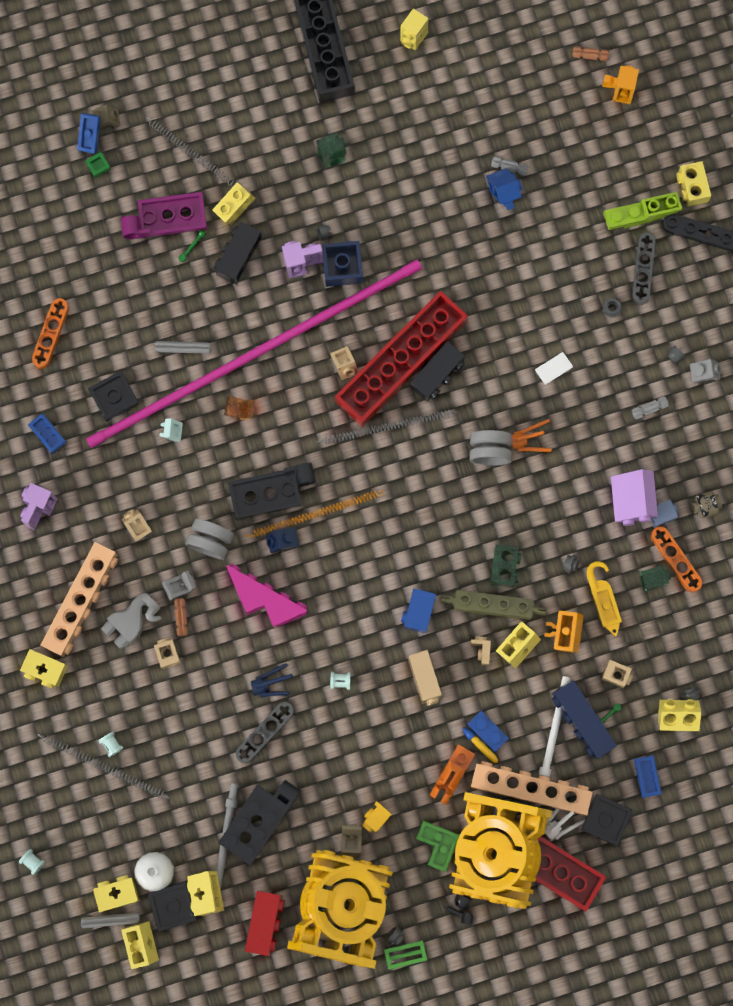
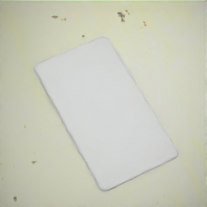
(554, 368)

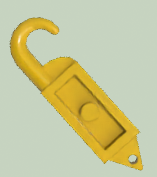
(604, 599)

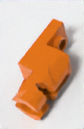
(452, 773)

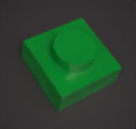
(98, 164)

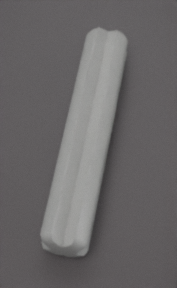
(182, 347)
(110, 920)

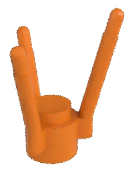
(519, 439)

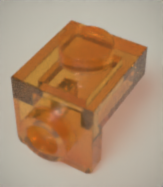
(239, 408)

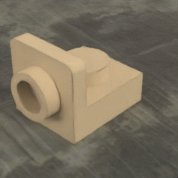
(344, 363)
(136, 524)
(484, 653)

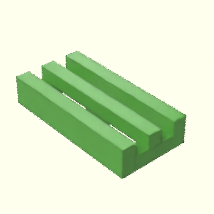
(413, 961)

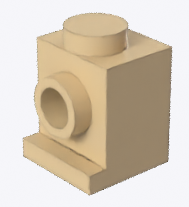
(161, 647)
(613, 667)

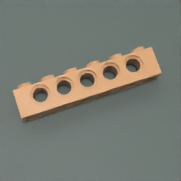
(97, 554)
(481, 782)

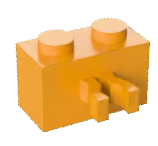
(623, 84)
(567, 631)

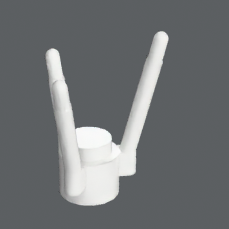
(553, 828)

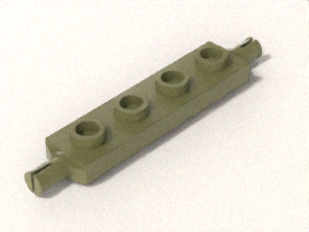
(493, 605)

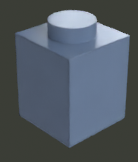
(666, 513)

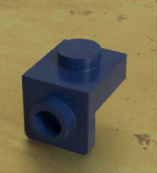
(282, 539)

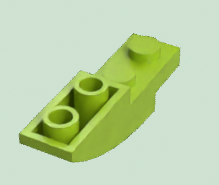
(643, 212)

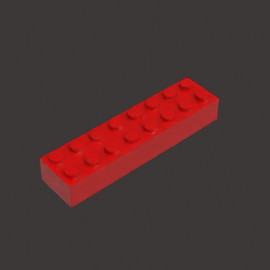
(401, 358)

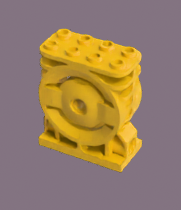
(475, 851)
(365, 907)

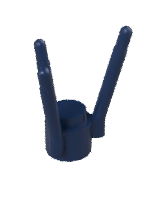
(261, 684)

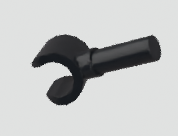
(466, 917)

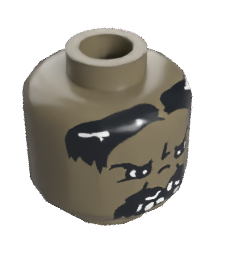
(707, 504)

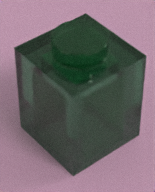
(654, 578)

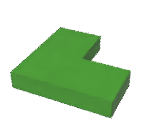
(443, 842)

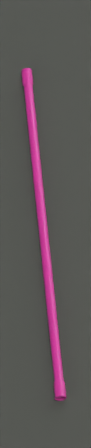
(103, 435)

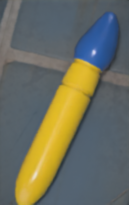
(480, 745)

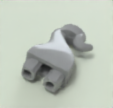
(130, 621)

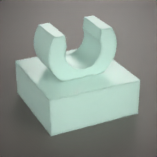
(172, 430)

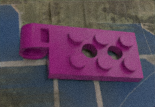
(151, 216)

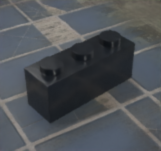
(237, 252)
(438, 372)

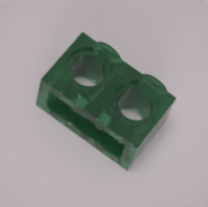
(331, 150)
(500, 565)

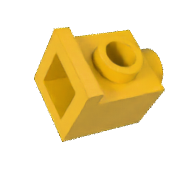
(376, 818)

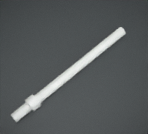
(545, 769)

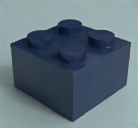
(342, 263)

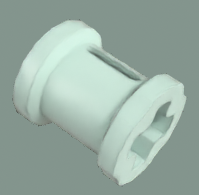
(342, 684)
(110, 744)
(31, 862)

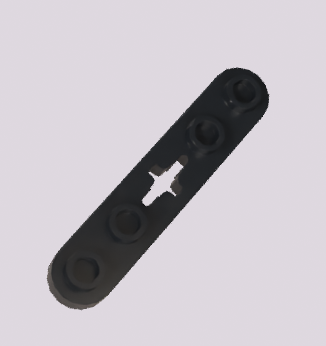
(689, 229)

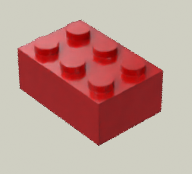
(264, 923)

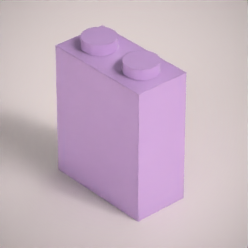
(634, 497)

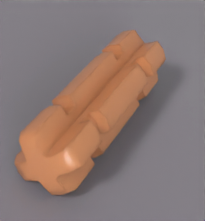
(590, 53)
(181, 619)

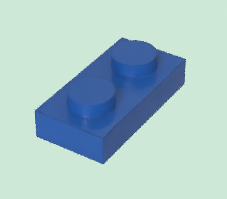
(89, 133)
(487, 731)

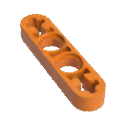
(50, 333)
(673, 561)

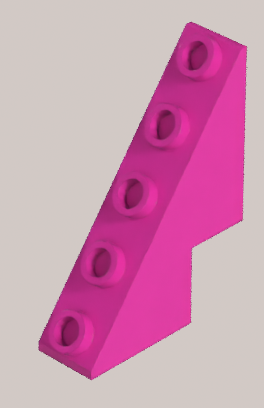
(258, 596)

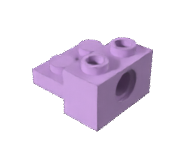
(299, 258)
(39, 502)

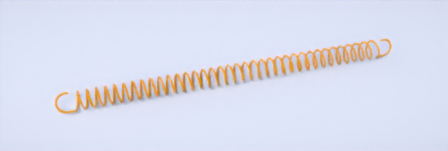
(326, 512)

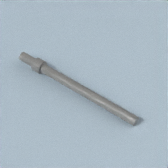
(230, 803)

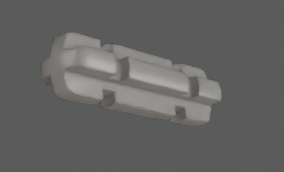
(512, 166)
(650, 407)

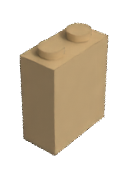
(425, 678)

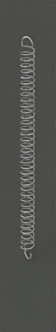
(190, 152)
(385, 427)
(88, 760)

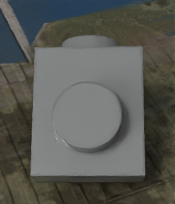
(705, 370)
(179, 585)

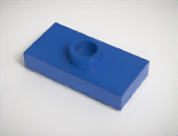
(47, 433)
(647, 776)

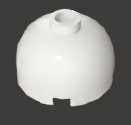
(154, 871)

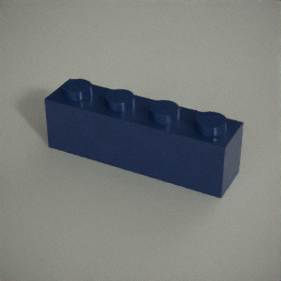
(584, 720)

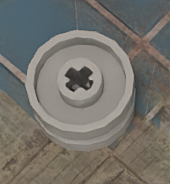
(490, 448)
(209, 539)

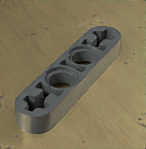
(643, 268)
(262, 730)

